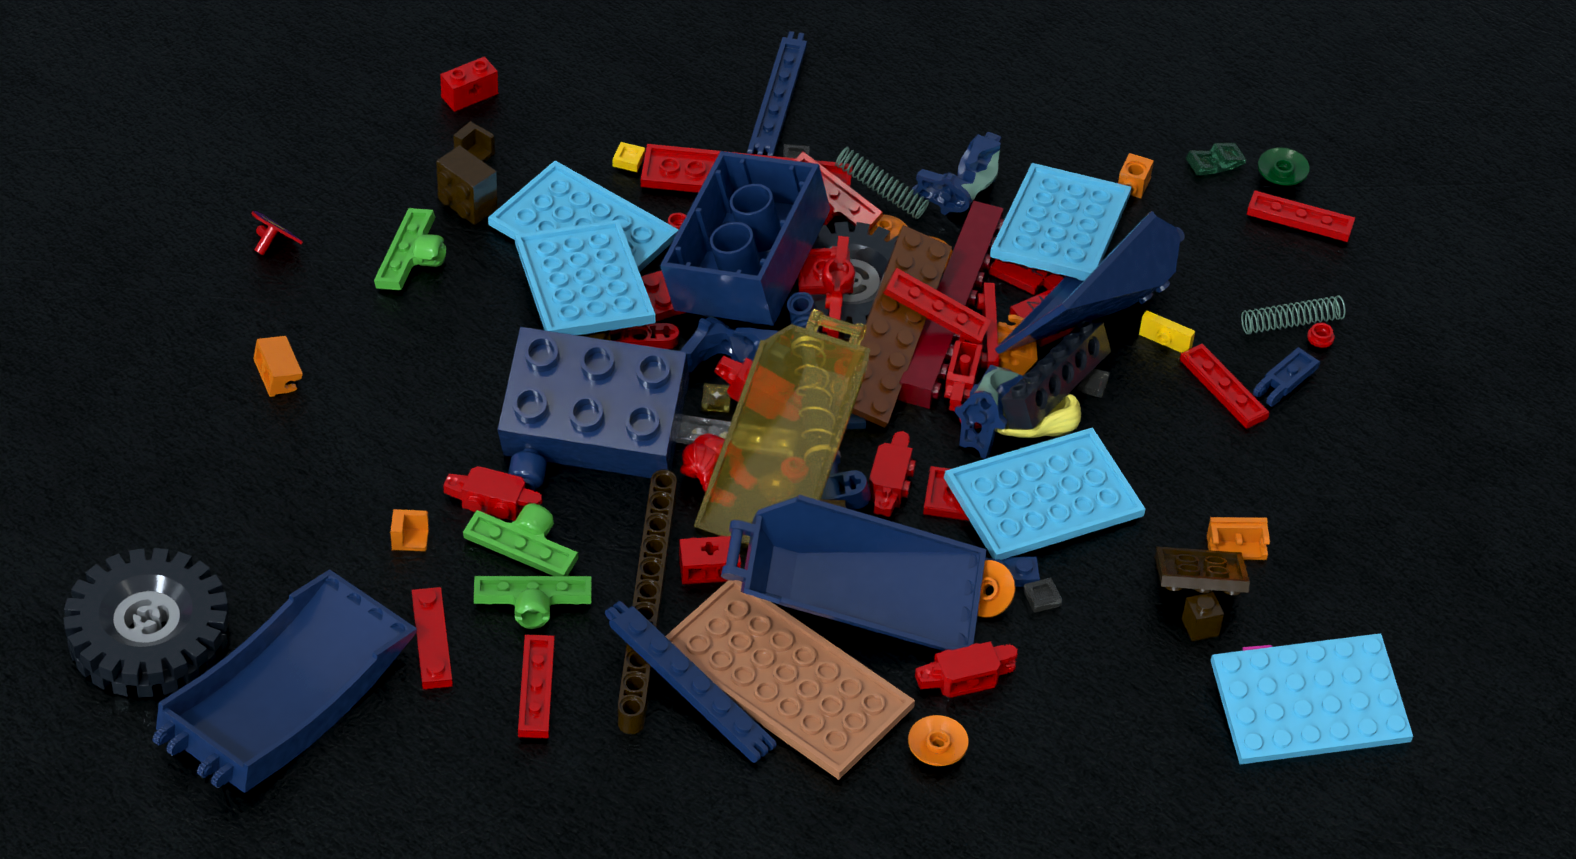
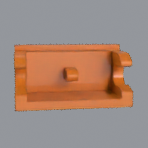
(1018, 359)
(276, 364)
(1239, 535)

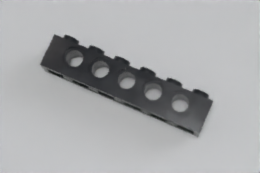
(1056, 375)

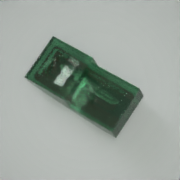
(1220, 158)

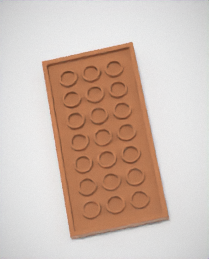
(790, 678)

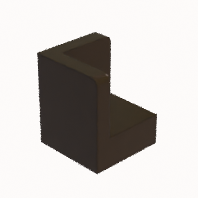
(476, 141)

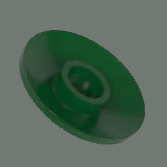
(1283, 166)

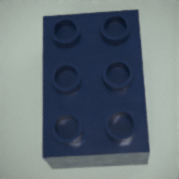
(746, 238)
(594, 402)

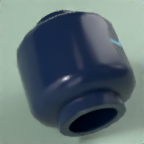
(529, 466)

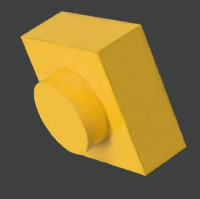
(628, 157)

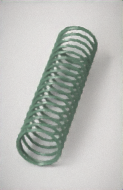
(882, 182)
(1334, 306)

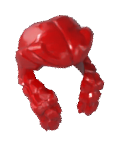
(701, 457)

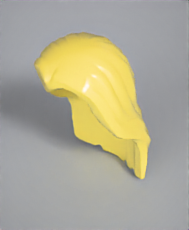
(1058, 422)

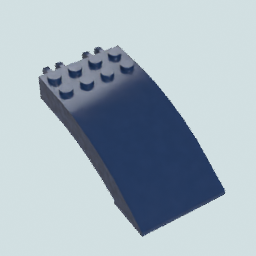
(283, 683)

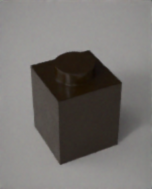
(1202, 616)

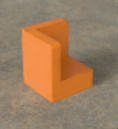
(409, 530)

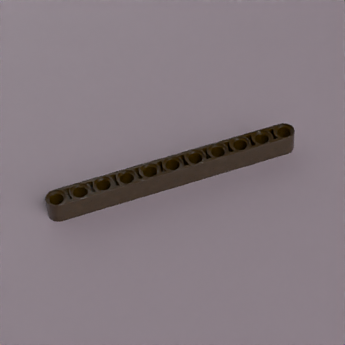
(648, 597)

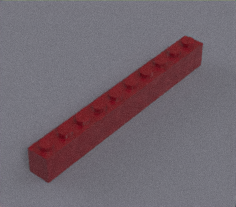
(959, 282)

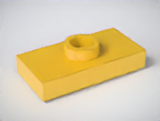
(1166, 332)

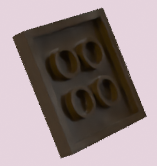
(1202, 570)

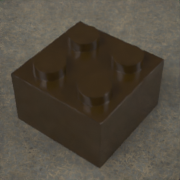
(467, 185)

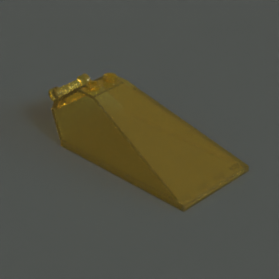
(786, 422)

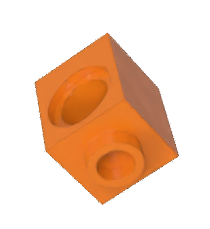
(1136, 173)

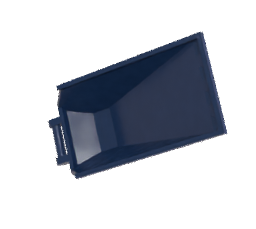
(1123, 278)
(860, 571)

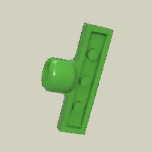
(409, 248)
(523, 539)
(532, 594)

